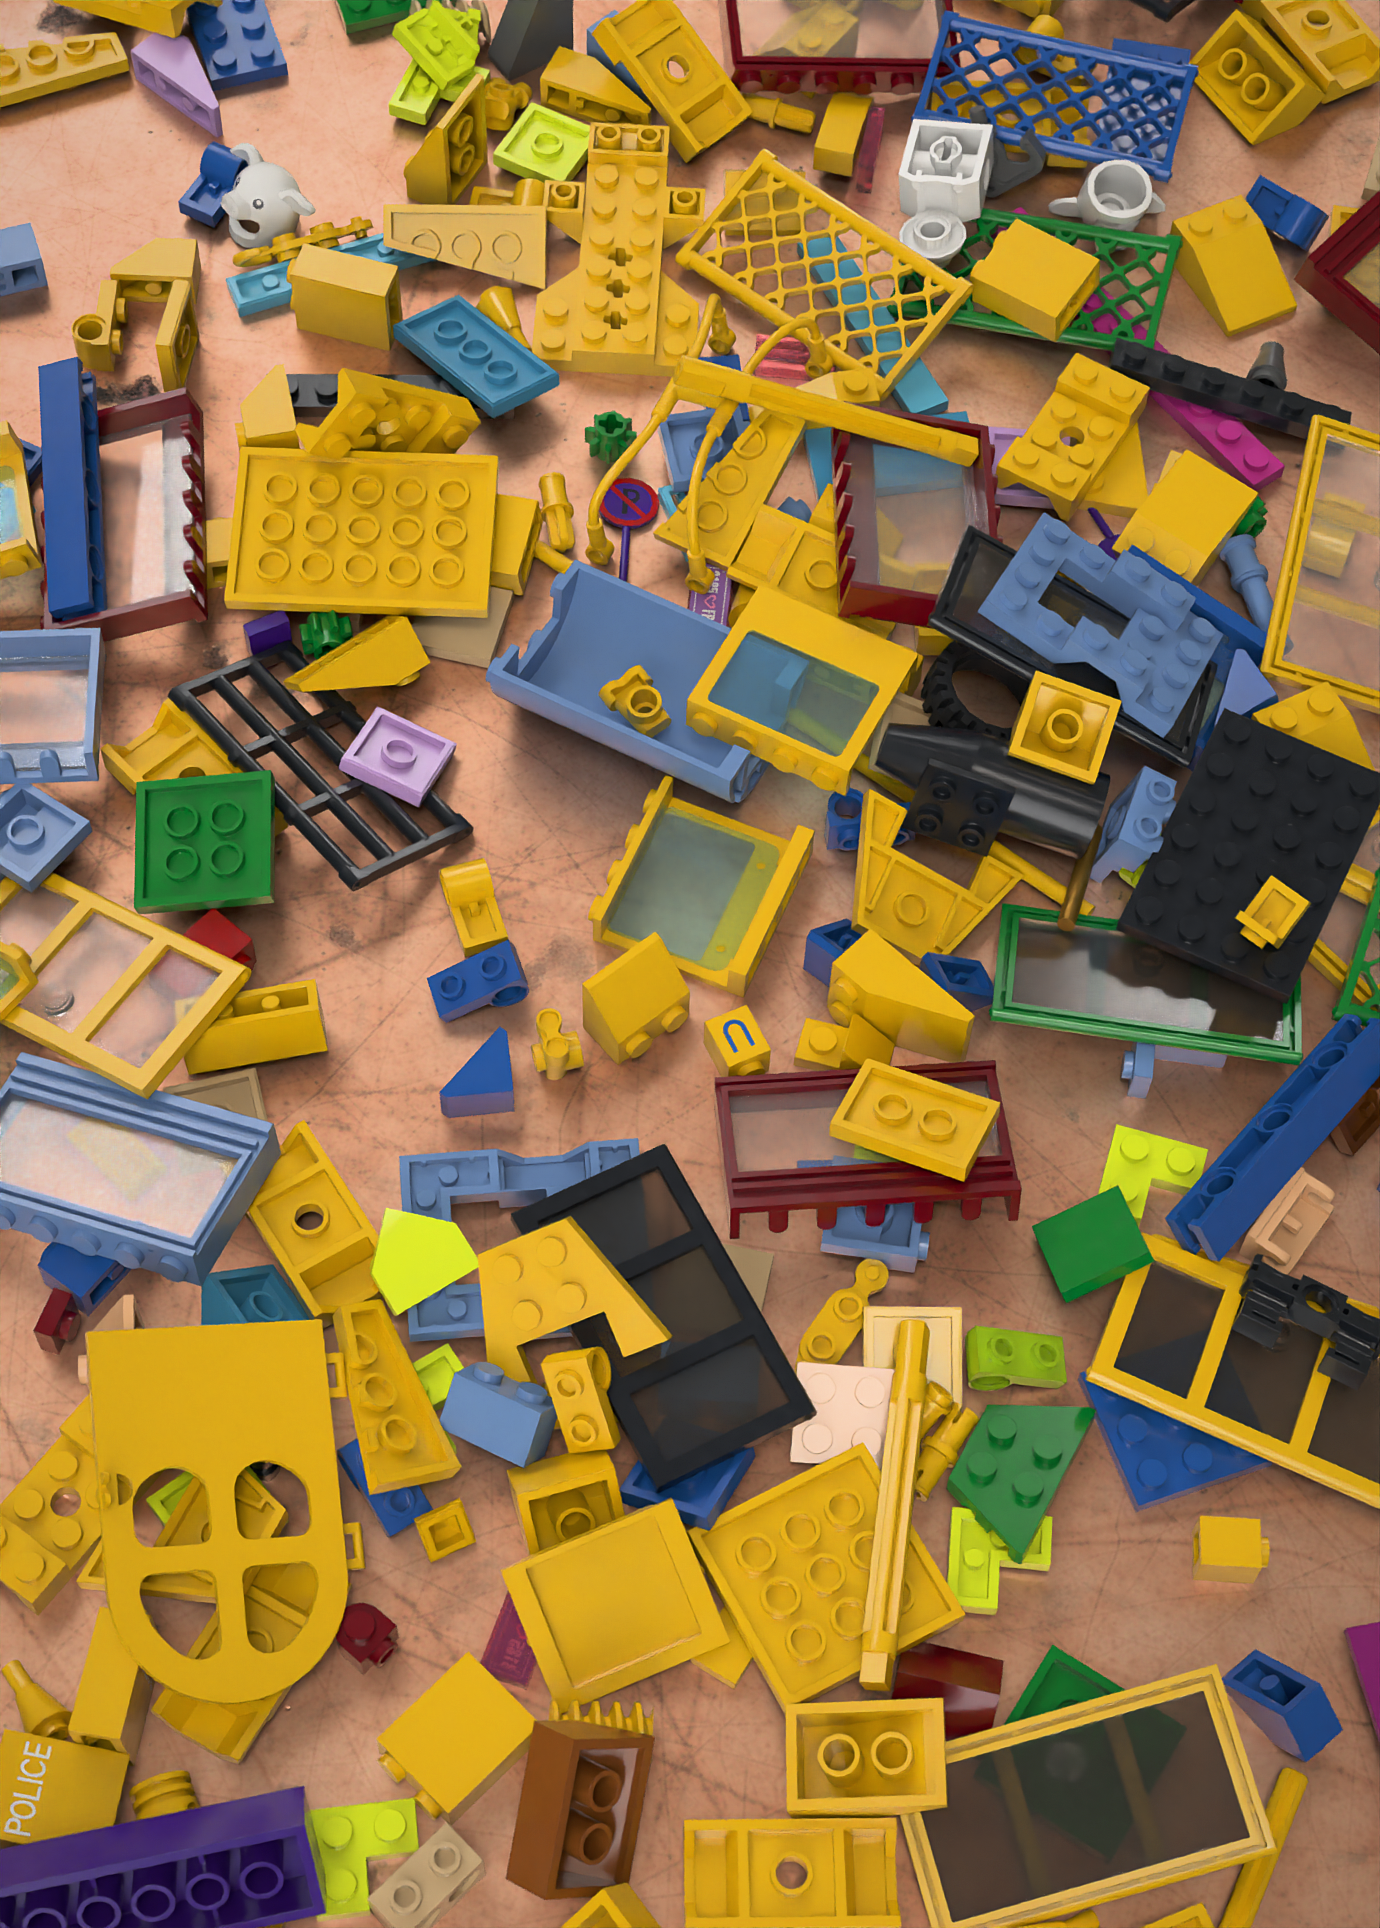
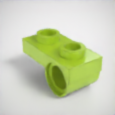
(1013, 1357)

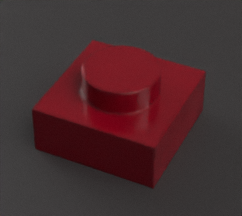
(57, 1321)

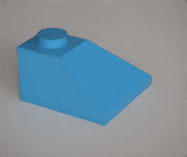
(248, 1297)

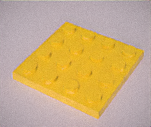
(800, 1571)

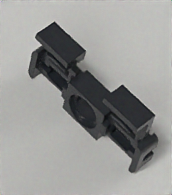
(1275, 1291)

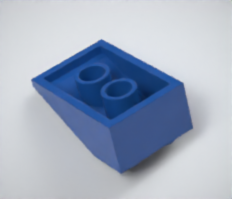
(1155, 101)

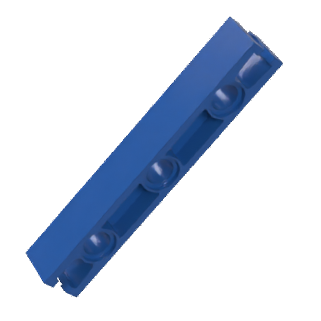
(72, 490)
(1278, 1139)

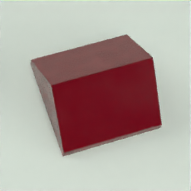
(963, 1679)

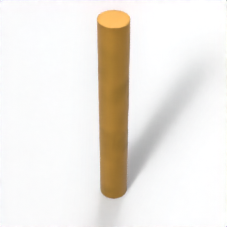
(1078, 884)

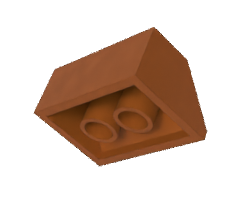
(579, 1808)

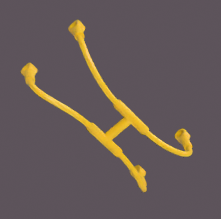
(720, 341)

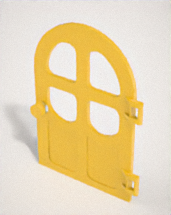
(212, 1407)

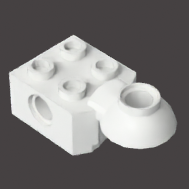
(943, 185)

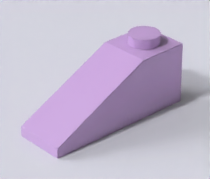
(175, 74)

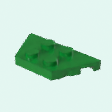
(1017, 1468)

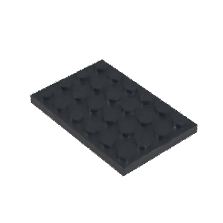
(1250, 813)

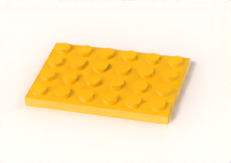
(363, 533)

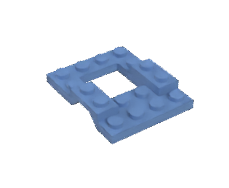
(1158, 650)
(448, 1178)

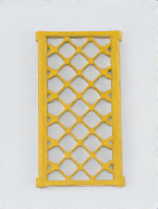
(768, 162)

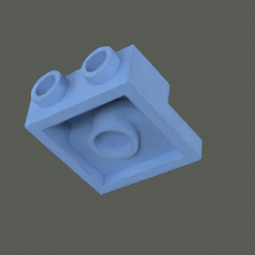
(682, 438)
(1134, 823)
(36, 834)
(894, 1242)

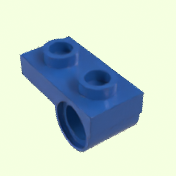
(216, 178)
(1286, 213)
(844, 832)
(482, 979)
(391, 1508)

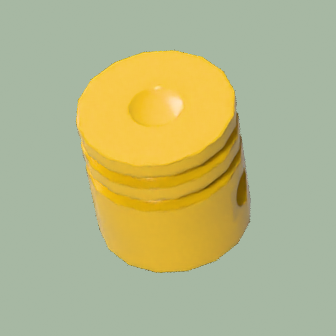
(163, 1795)

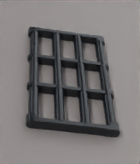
(326, 798)

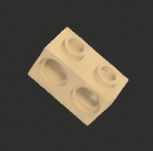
(428, 1882)

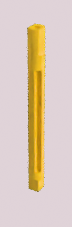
(745, 388)
(895, 1508)

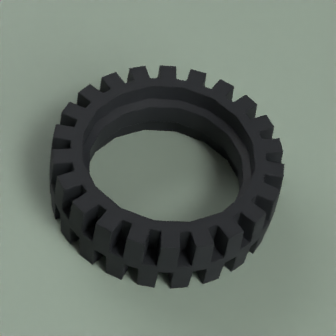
(941, 696)

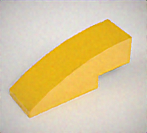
(842, 133)

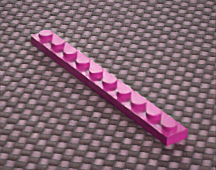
(1214, 431)

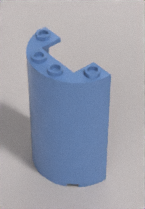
(594, 638)

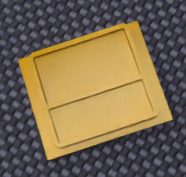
(615, 1605)

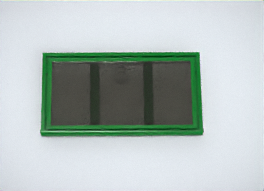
(1131, 991)

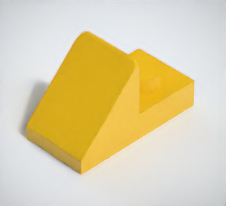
(838, 1048)

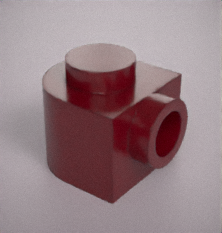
(366, 1637)

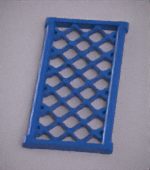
(1085, 59)

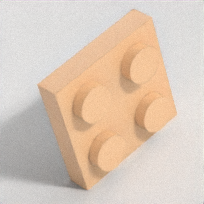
(850, 1410)

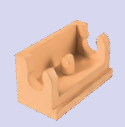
(1289, 1222)

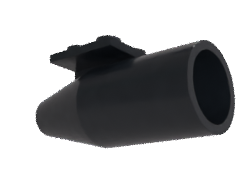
(974, 790)

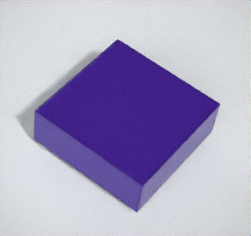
(267, 632)

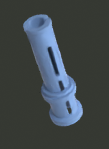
(1249, 578)

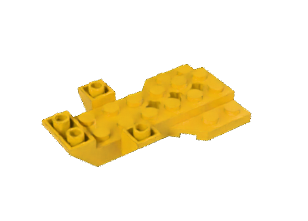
(618, 304)

